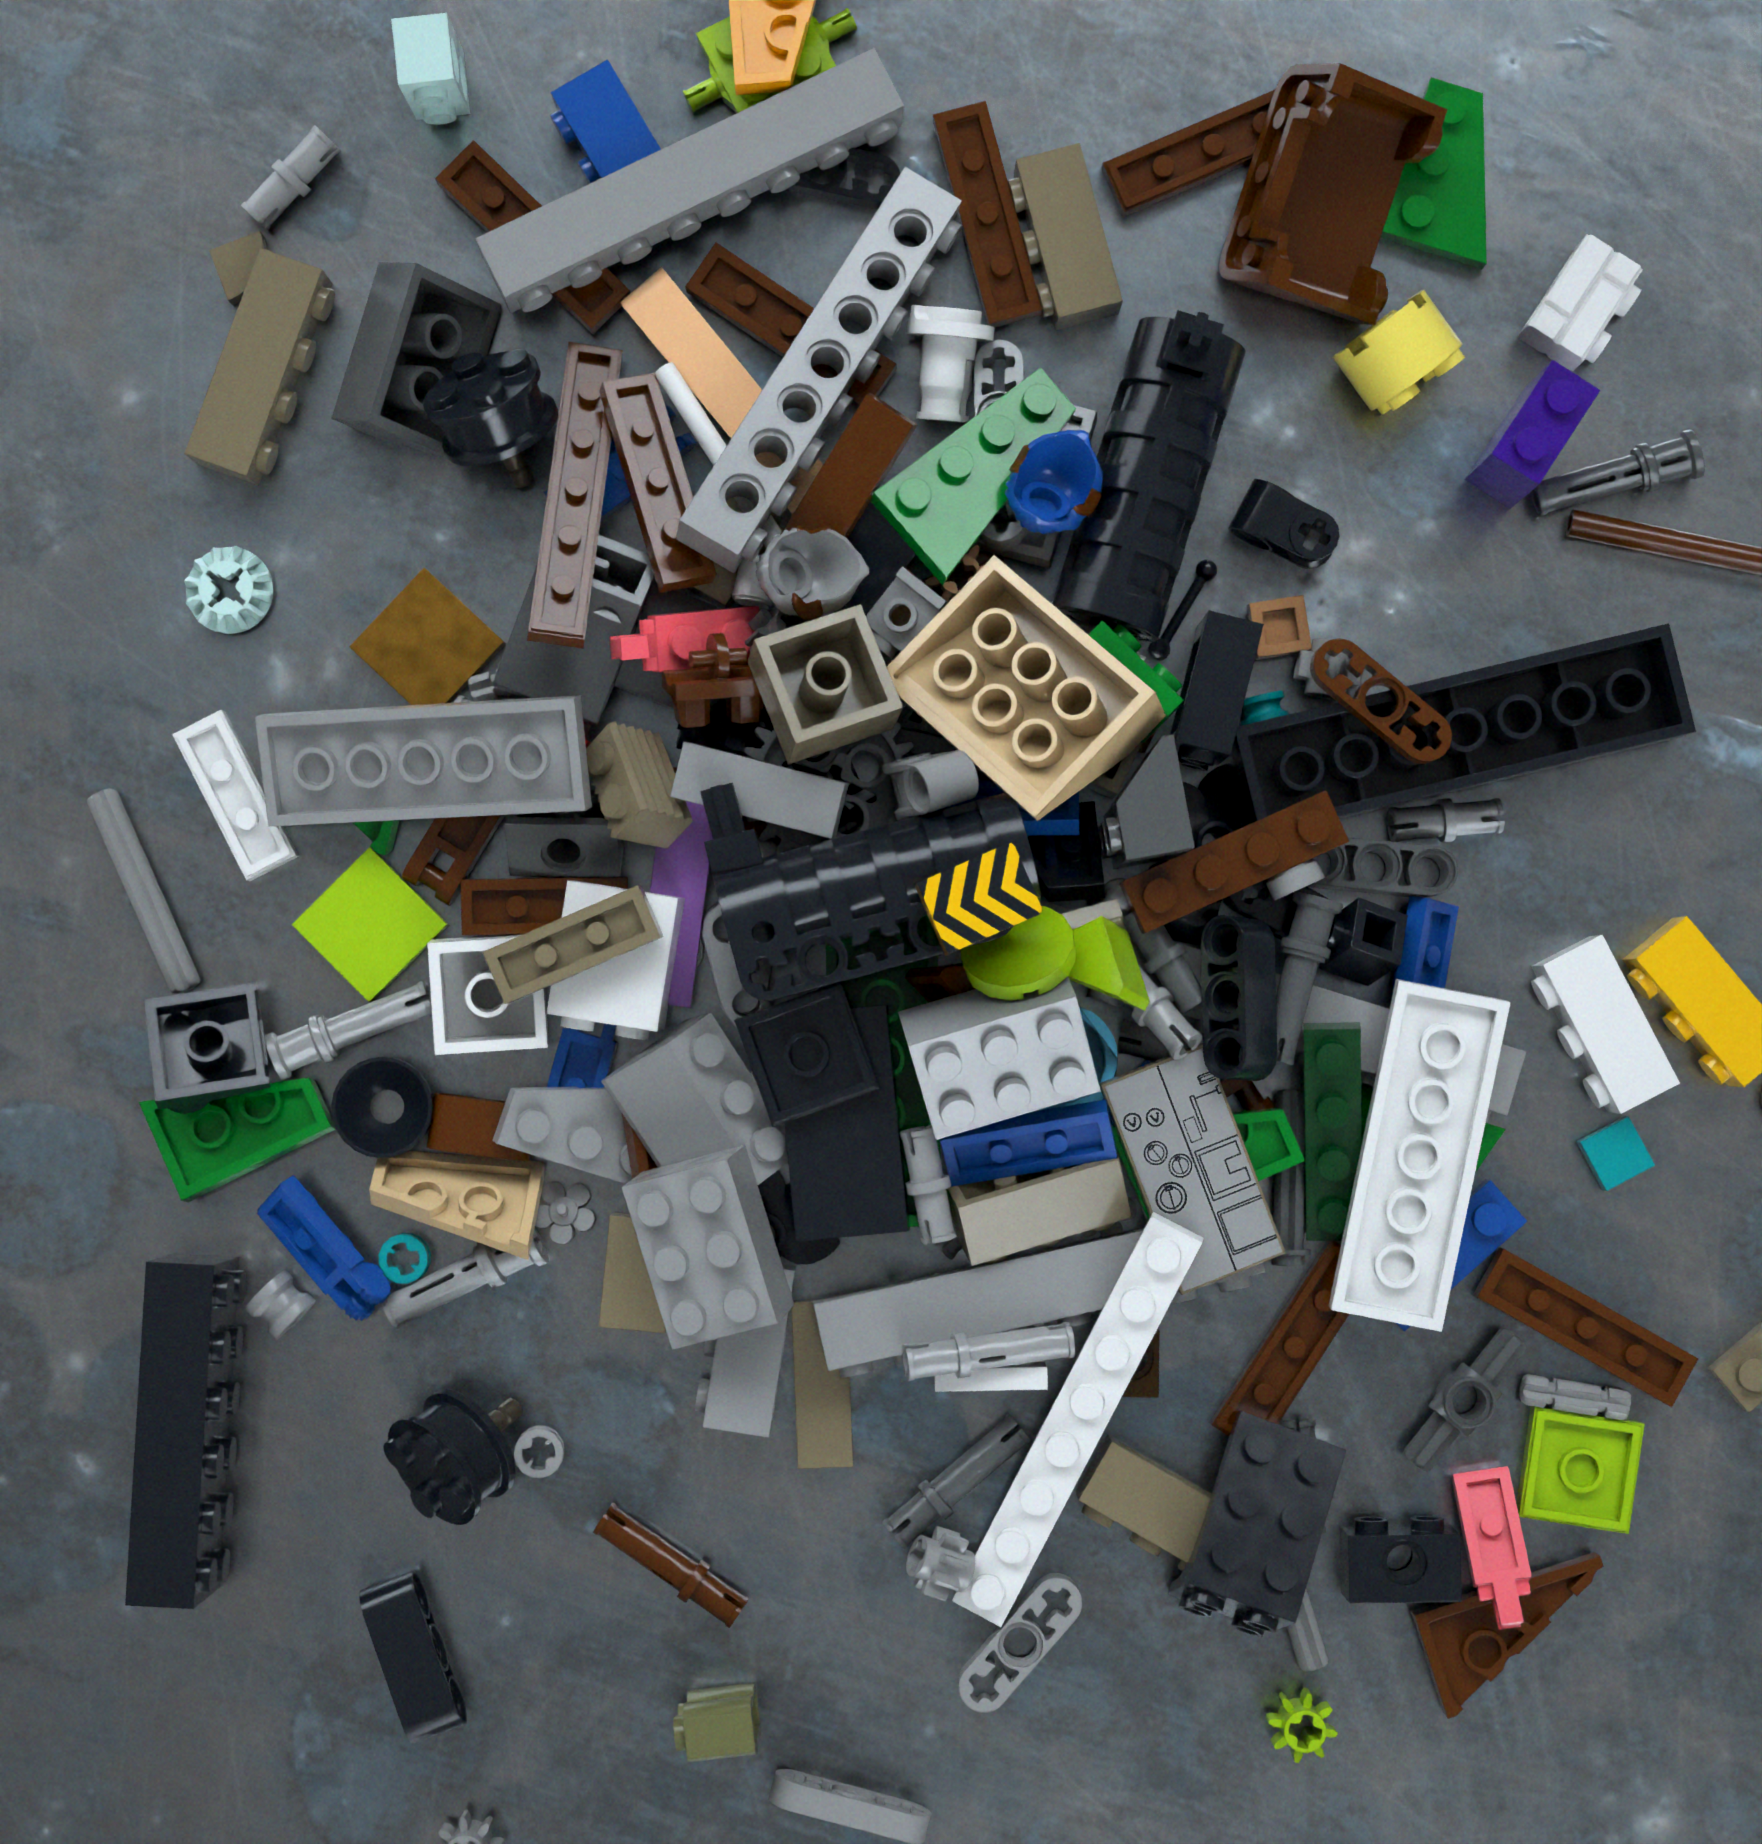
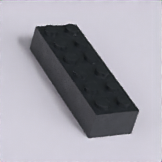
(184, 1430)

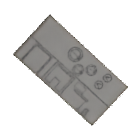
(1193, 1163)

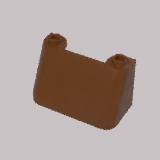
(1326, 188)

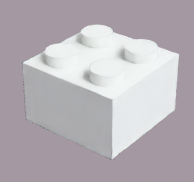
(469, 1007)

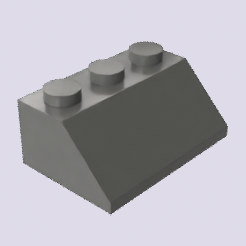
(404, 346)
(1150, 813)

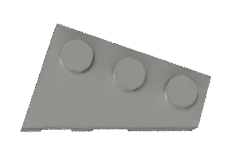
(567, 1127)

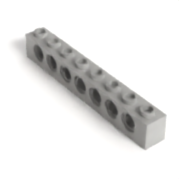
(910, 209)

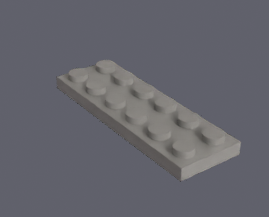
(424, 761)

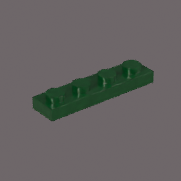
(1331, 1124)

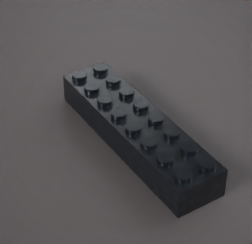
(1501, 721)

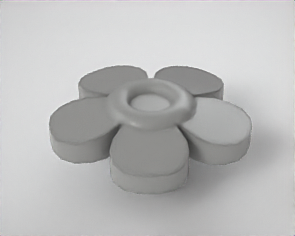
(565, 1211)

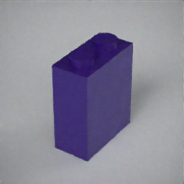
(1532, 434)

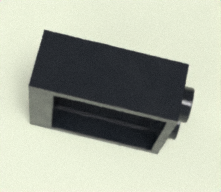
(1214, 689)

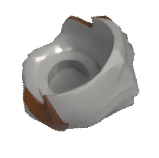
(810, 571)

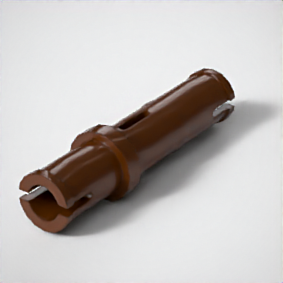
(671, 1565)

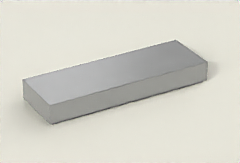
(763, 789)

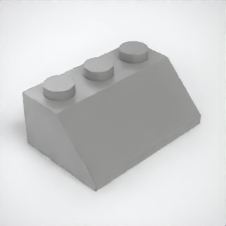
(696, 1099)

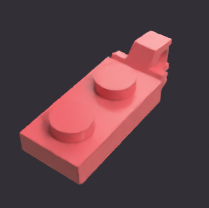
(669, 638)
(1494, 1541)

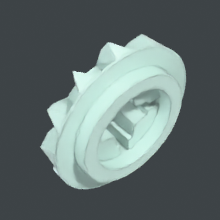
(229, 615)

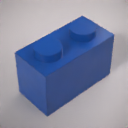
(602, 122)

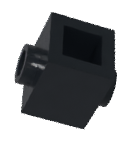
(1365, 942)

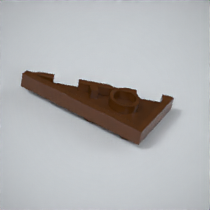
(1464, 1638)

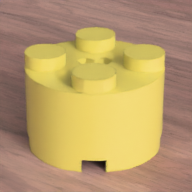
(1398, 353)

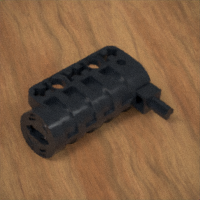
(1153, 474)
(843, 885)

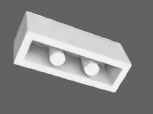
(1603, 1025)

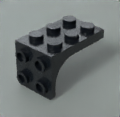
(1261, 1527)

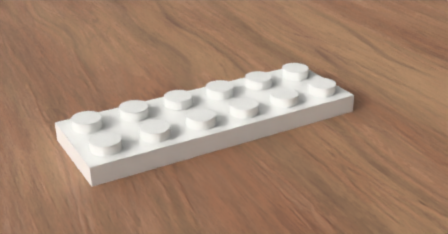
(1419, 1155)

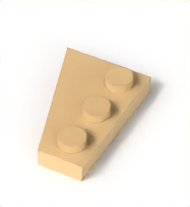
(464, 1195)

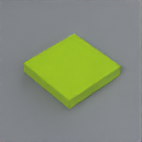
(370, 924)
(1579, 1469)

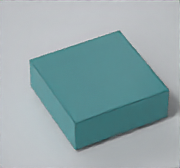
(1615, 1153)

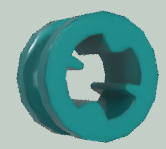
(1263, 707)
(413, 1243)

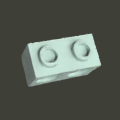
(430, 67)

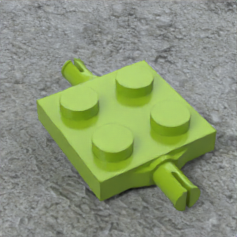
(717, 48)

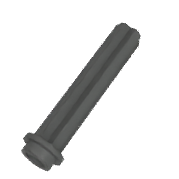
(1290, 1187)

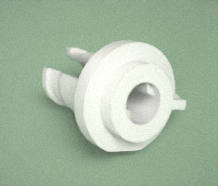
(946, 358)

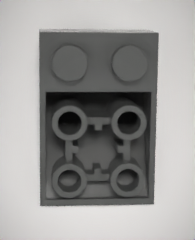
(616, 602)

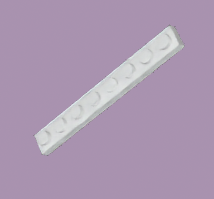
(1079, 1416)

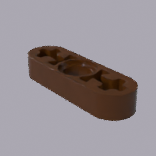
(1404, 738)

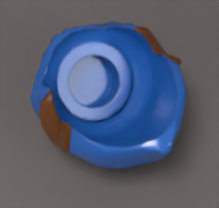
(1055, 482)

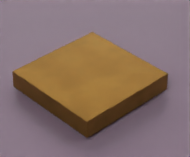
(427, 643)

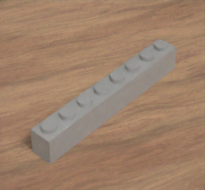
(692, 182)
(981, 1300)

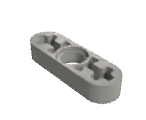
(982, 1664)
(850, 1806)

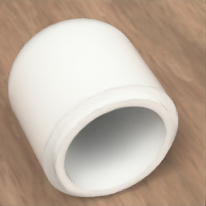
(747, 587)

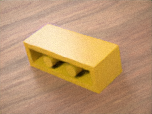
(1701, 1000)

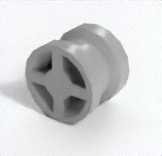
(280, 1304)

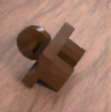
(695, 687)

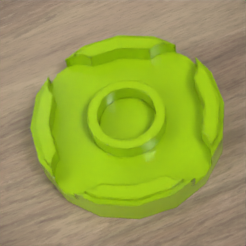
(1025, 959)

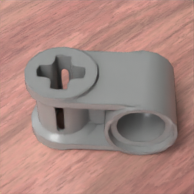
(931, 782)

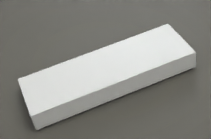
(234, 794)

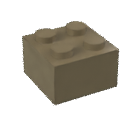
(824, 684)

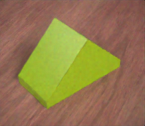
(1108, 962)

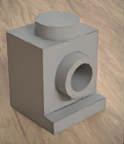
(908, 592)

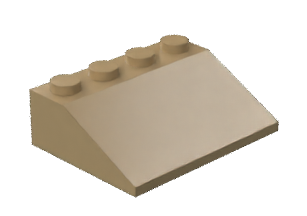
(1023, 690)

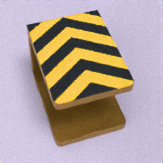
(979, 898)

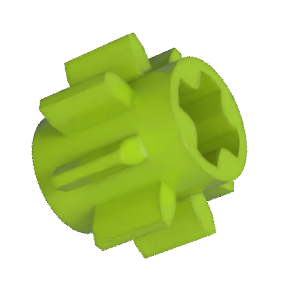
(1310, 1737)

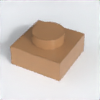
(1284, 626)

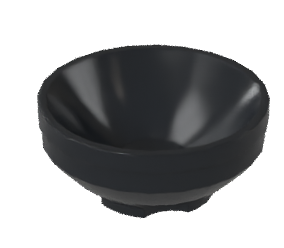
(354, 1107)

